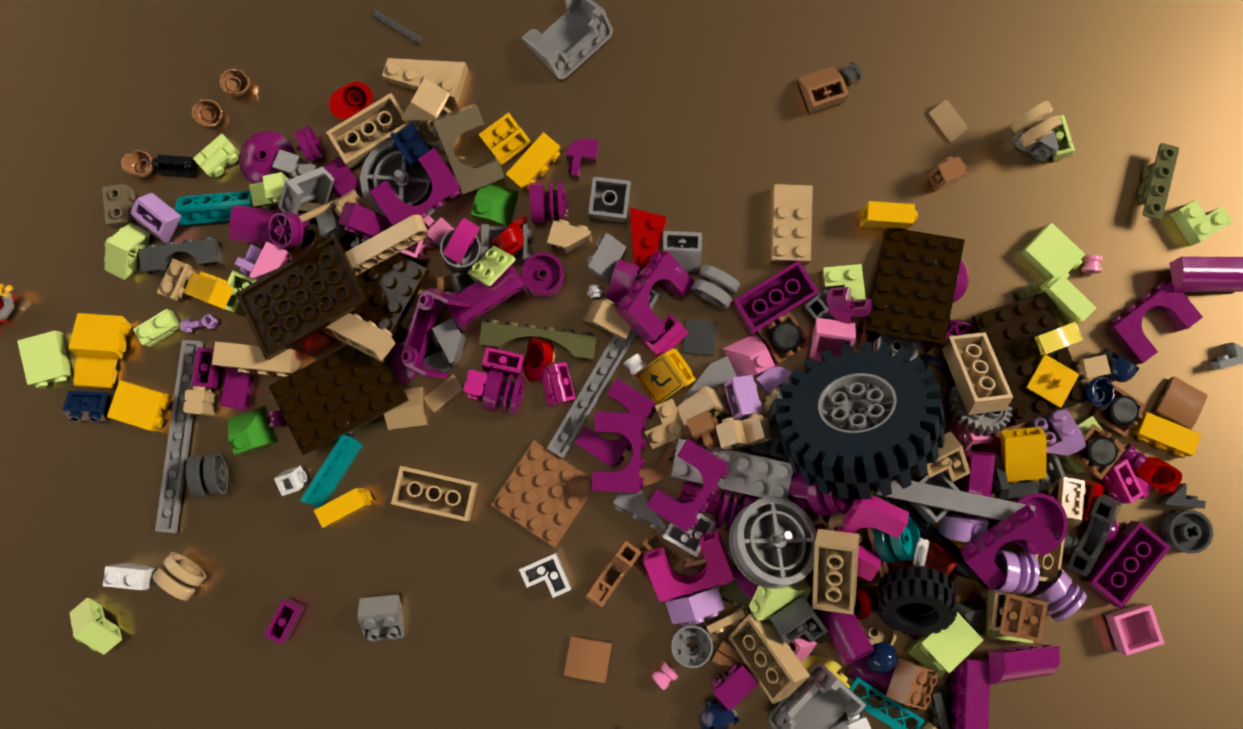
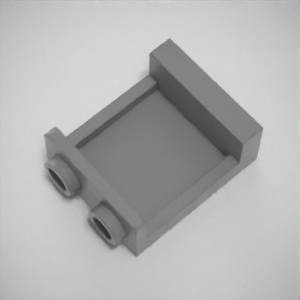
(304, 188)
(489, 233)

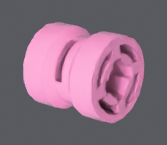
(664, 676)

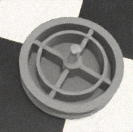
(386, 164)
(773, 542)

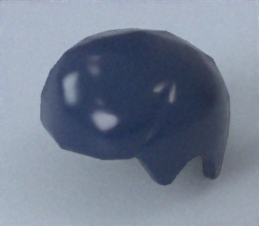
(1099, 392)
(883, 658)

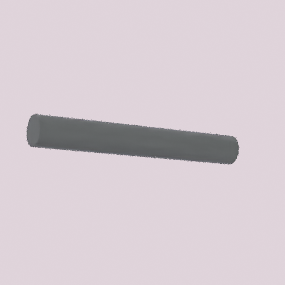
(396, 26)

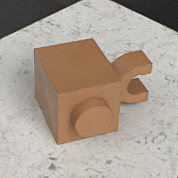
(703, 429)

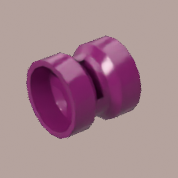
(1134, 458)

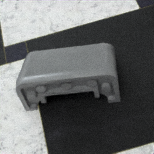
(571, 37)
(816, 702)

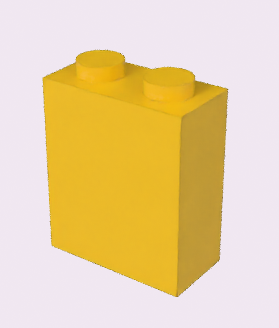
(888, 215)
(99, 335)
(139, 406)
(1023, 454)
(343, 507)

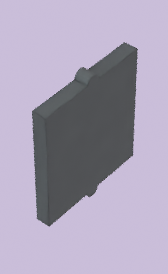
(700, 337)

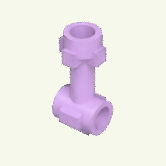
(208, 321)

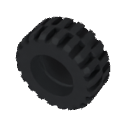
(917, 600)

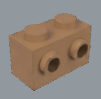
(948, 172)

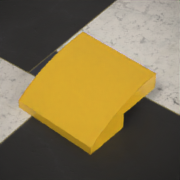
(504, 138)
(680, 367)
(95, 372)

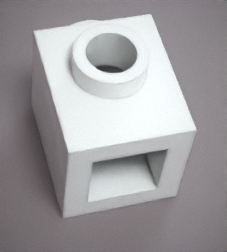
(291, 480)

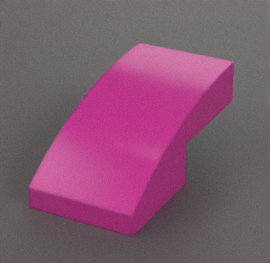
(461, 240)

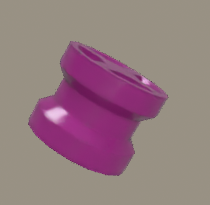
(276, 419)

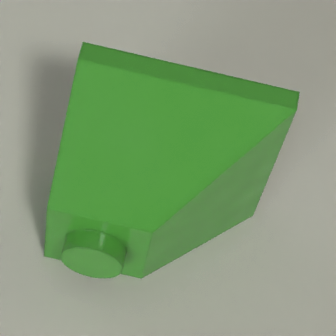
(494, 205)
(250, 431)

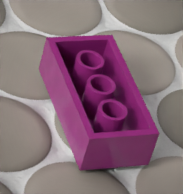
(775, 297)
(1126, 563)
(970, 695)

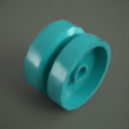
(895, 549)

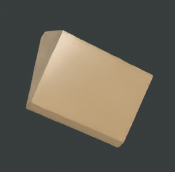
(426, 102)
(409, 414)

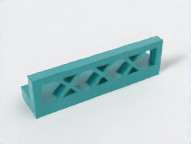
(213, 211)
(332, 471)
(884, 716)

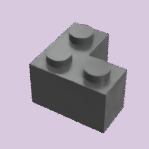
(798, 620)

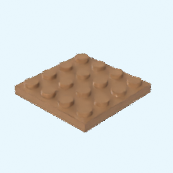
(544, 494)

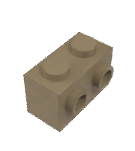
(118, 205)

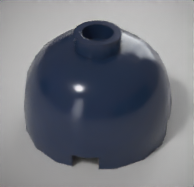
(1120, 368)
(717, 716)

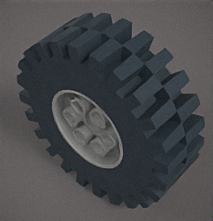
(880, 392)

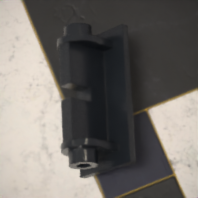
(174, 165)

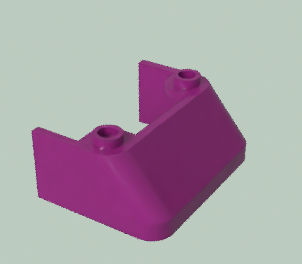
(485, 298)
(421, 330)

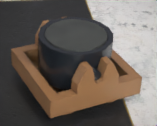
(784, 337)
(1121, 413)
(1100, 453)

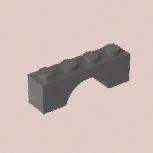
(157, 259)
(1099, 527)

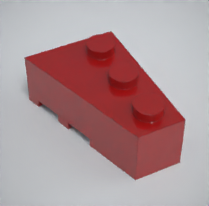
(646, 235)

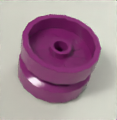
(535, 267)
(829, 504)

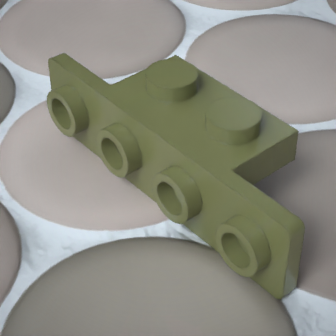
(1158, 181)

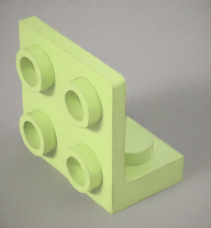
(491, 266)

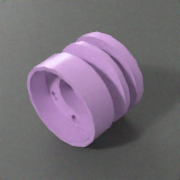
(1021, 571)
(1061, 596)

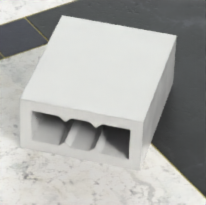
(130, 576)

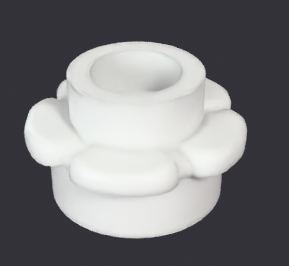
(596, 292)

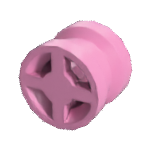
(1091, 264)

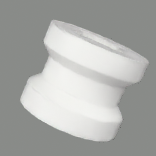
(635, 364)

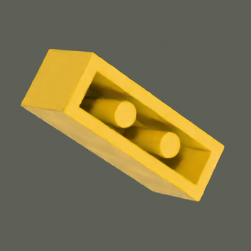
(534, 162)
(209, 289)
(1166, 435)

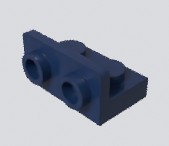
(410, 144)
(86, 406)

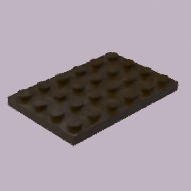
(388, 286)
(915, 286)
(302, 298)
(1012, 338)
(336, 396)

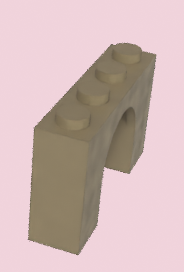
(448, 129)

